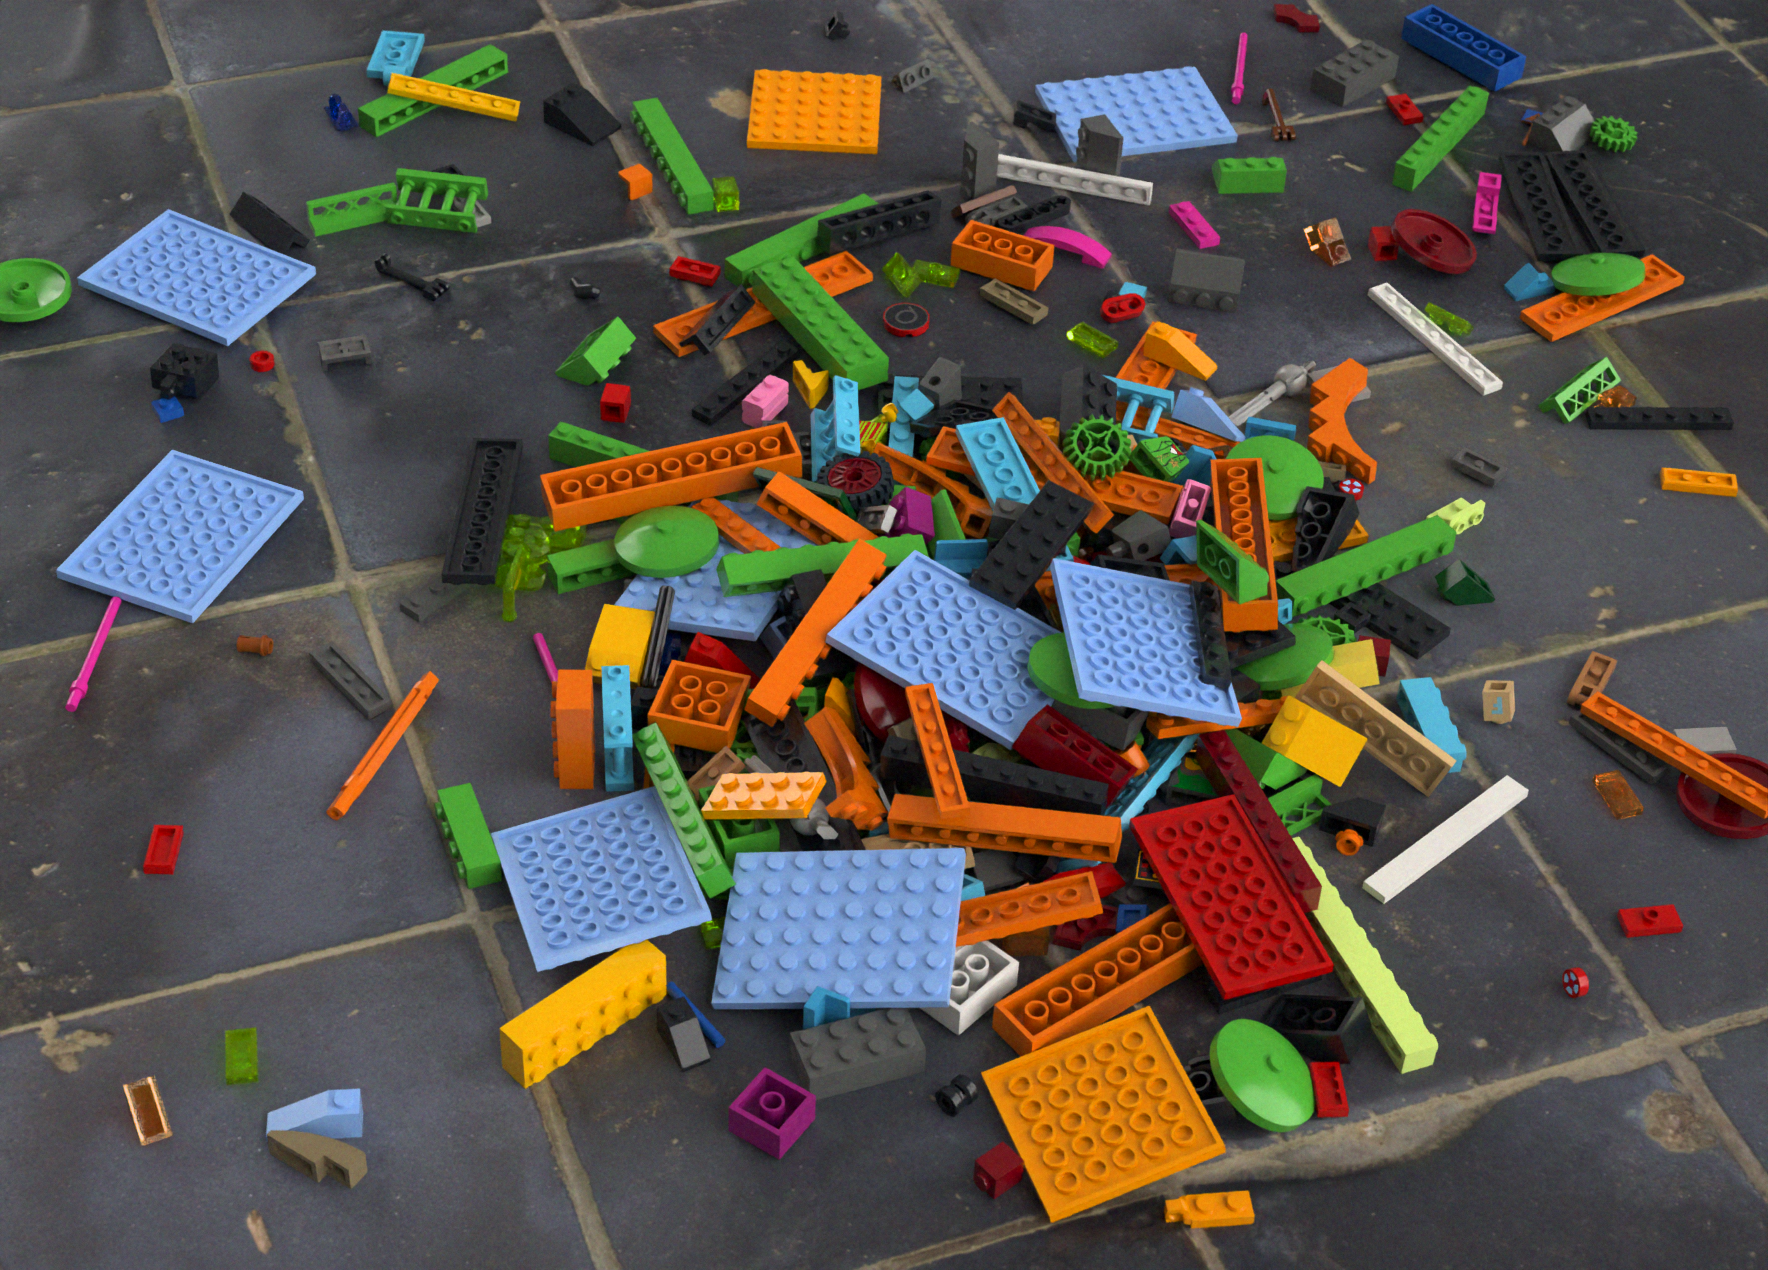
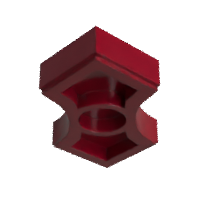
(1291, 15)
(1078, 932)

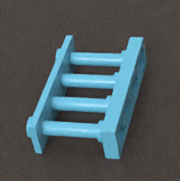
(1146, 396)
(837, 427)
(617, 728)

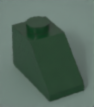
(1463, 585)

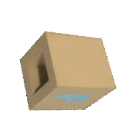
(1498, 701)

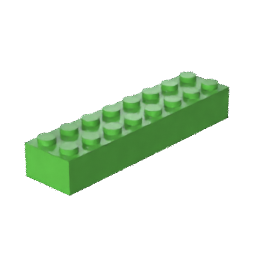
(819, 323)

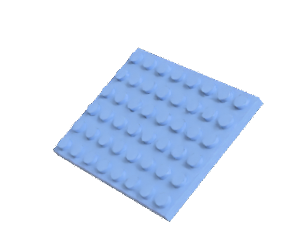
(1148, 109)
(197, 277)
(180, 536)
(699, 596)
(939, 630)
(1136, 643)
(599, 878)
(841, 921)

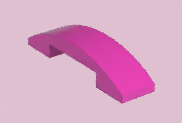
(1486, 203)
(1091, 251)

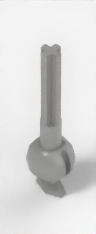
(1288, 381)
(818, 816)

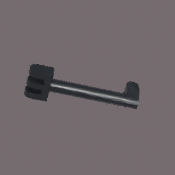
(430, 290)

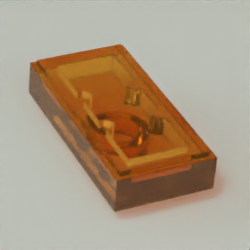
(1618, 794)

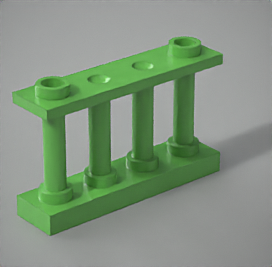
(438, 184)

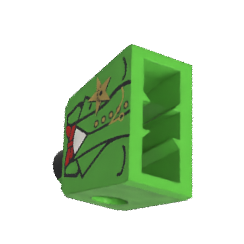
(1159, 458)

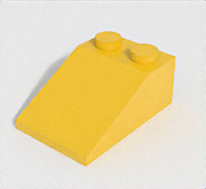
(620, 640)
(1314, 741)

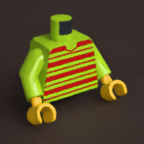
(876, 429)

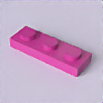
(1194, 225)

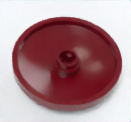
(1433, 241)
(879, 701)
(1718, 813)

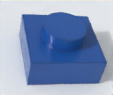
(167, 409)
(1130, 914)

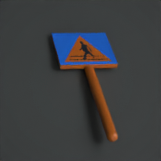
(1529, 117)

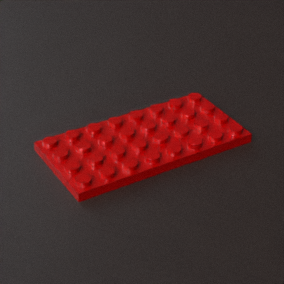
(1230, 896)

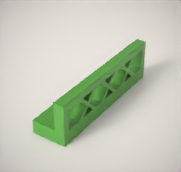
(353, 214)
(1591, 373)
(1295, 802)

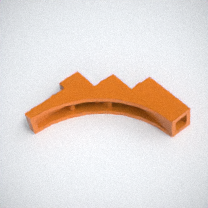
(1326, 419)
(971, 511)
(847, 763)

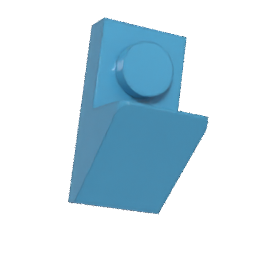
(1529, 284)

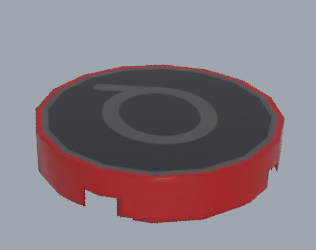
(906, 319)

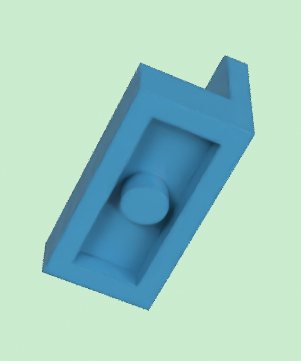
(1261, 427)
(1198, 468)
(1181, 550)
(961, 555)
(825, 1008)

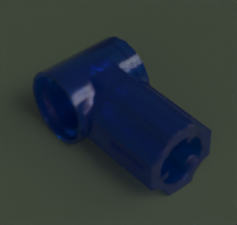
(671, 651)

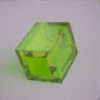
(725, 194)

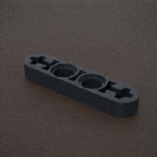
(1053, 207)

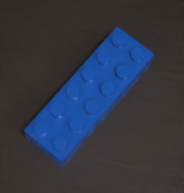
(1463, 47)

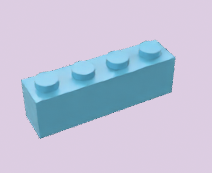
(1425, 713)

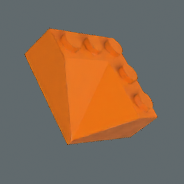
(699, 706)

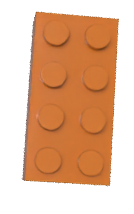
(1002, 255)
(573, 729)

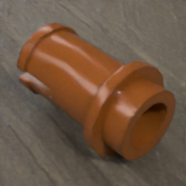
(260, 645)

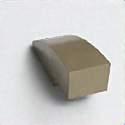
(318, 1156)

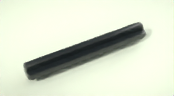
(657, 637)

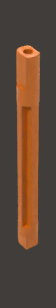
(382, 746)

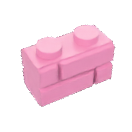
(765, 401)
(1189, 509)

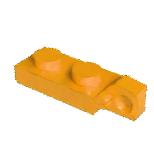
(1211, 1209)

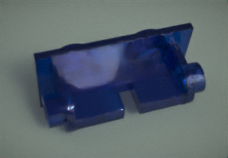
(340, 114)

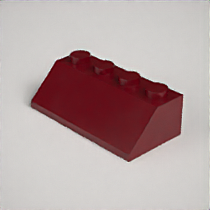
(1065, 748)

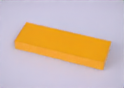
(1698, 482)

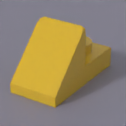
(810, 385)

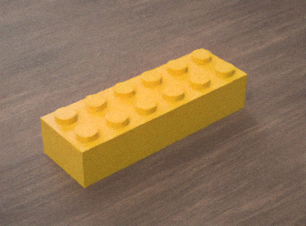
(583, 1012)

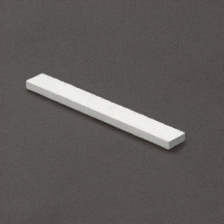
(1074, 179)
(1435, 339)
(1444, 839)

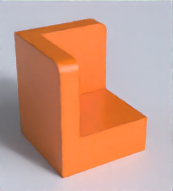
(638, 181)

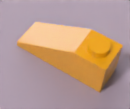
(1177, 351)

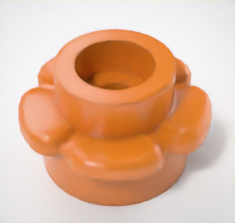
(1348, 842)

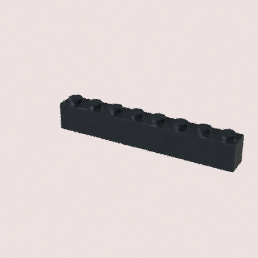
(998, 780)

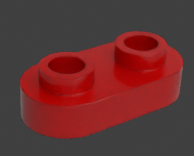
(1121, 307)

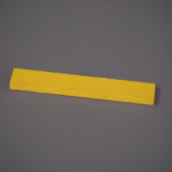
(453, 97)

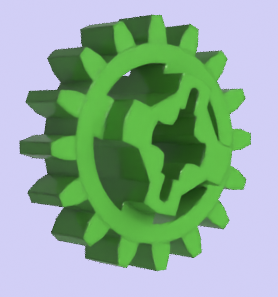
(1613, 134)

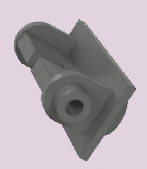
(913, 75)

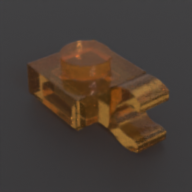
(1616, 397)

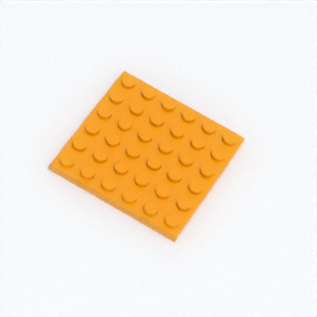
(814, 112)
(1102, 1113)

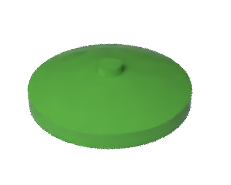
(1598, 274)
(32, 289)
(1286, 471)
(666, 541)
(1294, 664)
(1053, 673)
(1262, 1075)

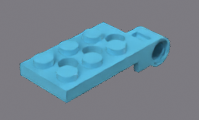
(395, 54)

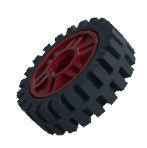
(863, 478)

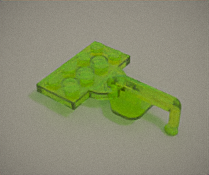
(527, 546)

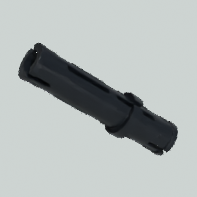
(861, 730)

